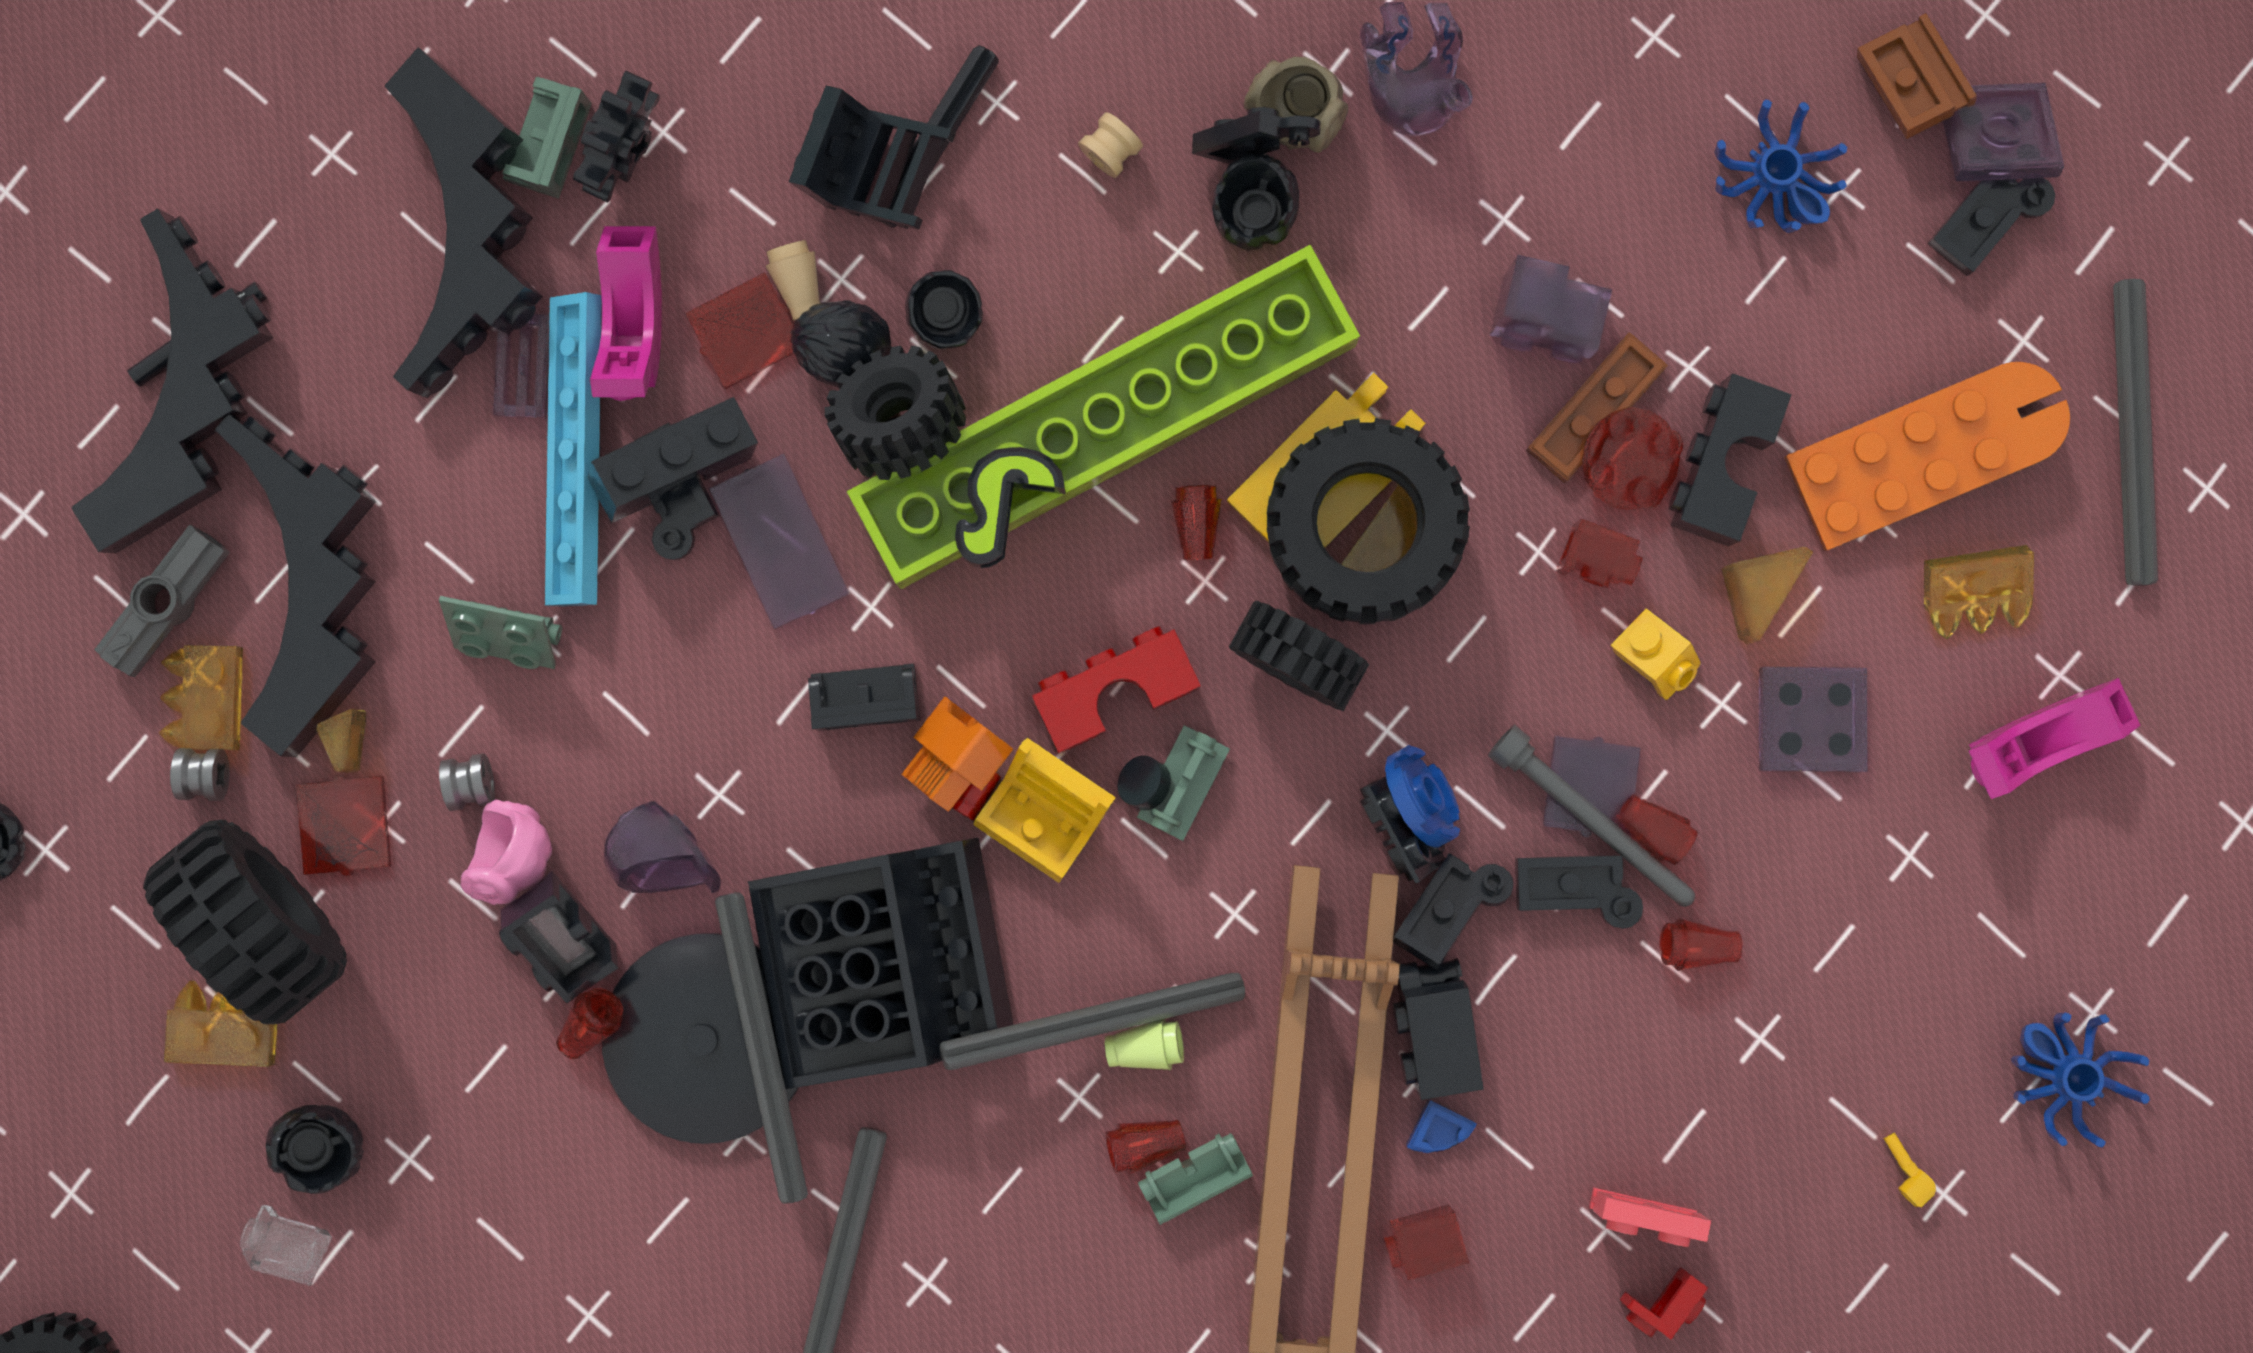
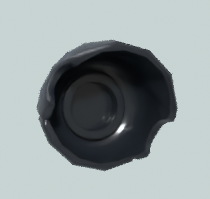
(943, 309)

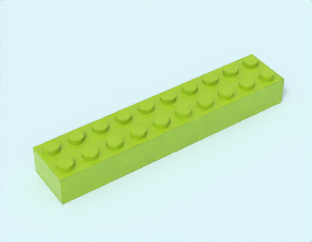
(1119, 408)

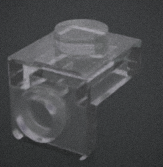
(283, 1246)

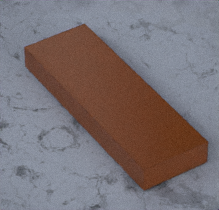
(1611, 387)

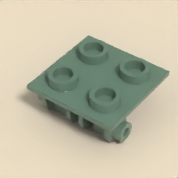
(501, 633)

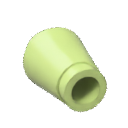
(1146, 1046)

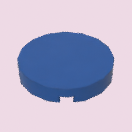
(1422, 796)

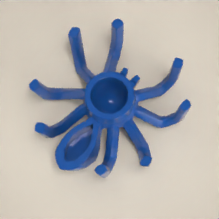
(1778, 172)
(2074, 1075)

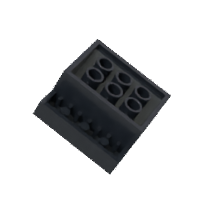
(879, 961)

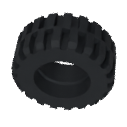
(1375, 450)
(244, 922)

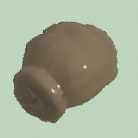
(1301, 89)

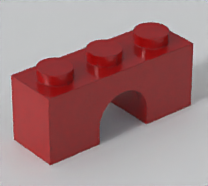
(1154, 665)

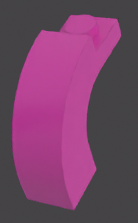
(630, 313)
(2050, 736)

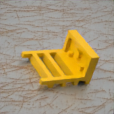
(1044, 810)

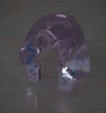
(1419, 98)

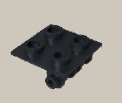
(1410, 854)

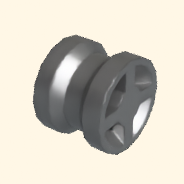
(199, 774)
(466, 782)

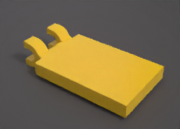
(1345, 498)

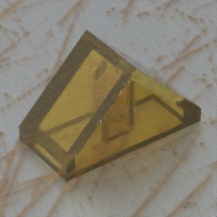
(1759, 588)

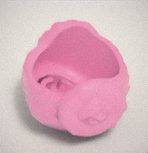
(507, 854)

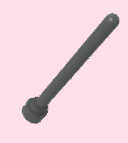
(1517, 753)

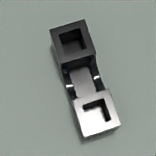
(654, 464)
(1709, 499)

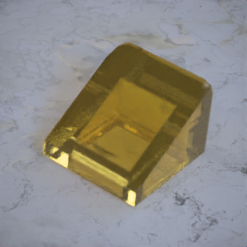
(344, 739)

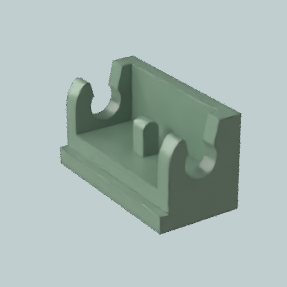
(549, 137)

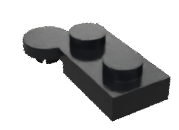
(1254, 133)
(1987, 216)
(682, 511)
(1577, 884)
(1449, 906)

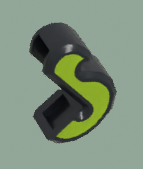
(991, 497)

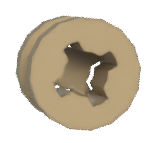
(1110, 145)

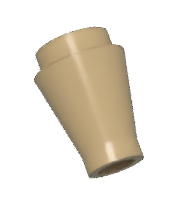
(795, 276)

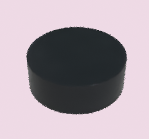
(1144, 782)

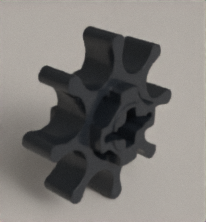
(616, 136)

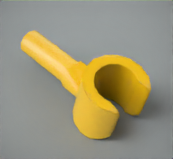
(1918, 1186)

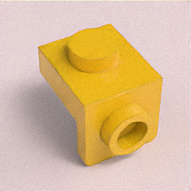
(1658, 654)

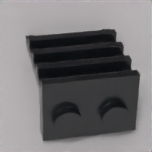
(846, 150)

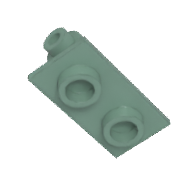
(1192, 770)
(1191, 1182)

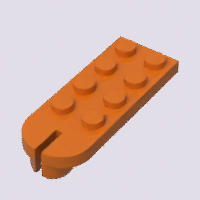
(1928, 451)

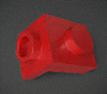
(1677, 1304)

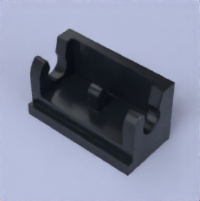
(863, 697)

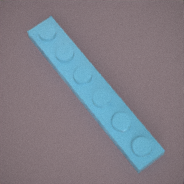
(571, 447)

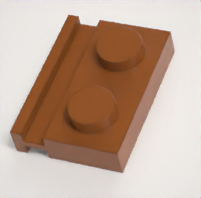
(1916, 76)

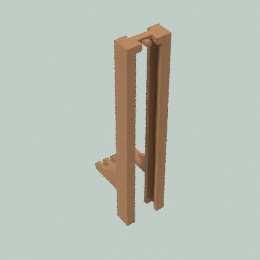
(1378, 979)

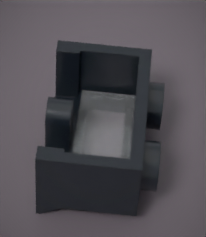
(558, 939)

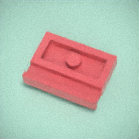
(1628, 1213)

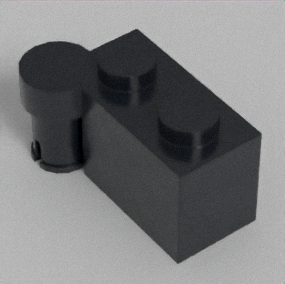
(1438, 1030)

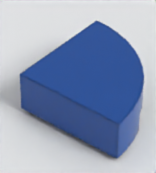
(1439, 1129)

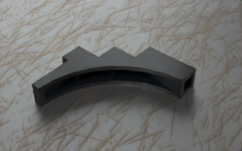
(481, 222)
(207, 333)
(325, 584)

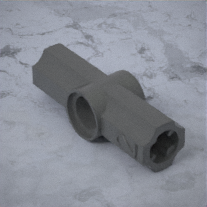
(140, 626)

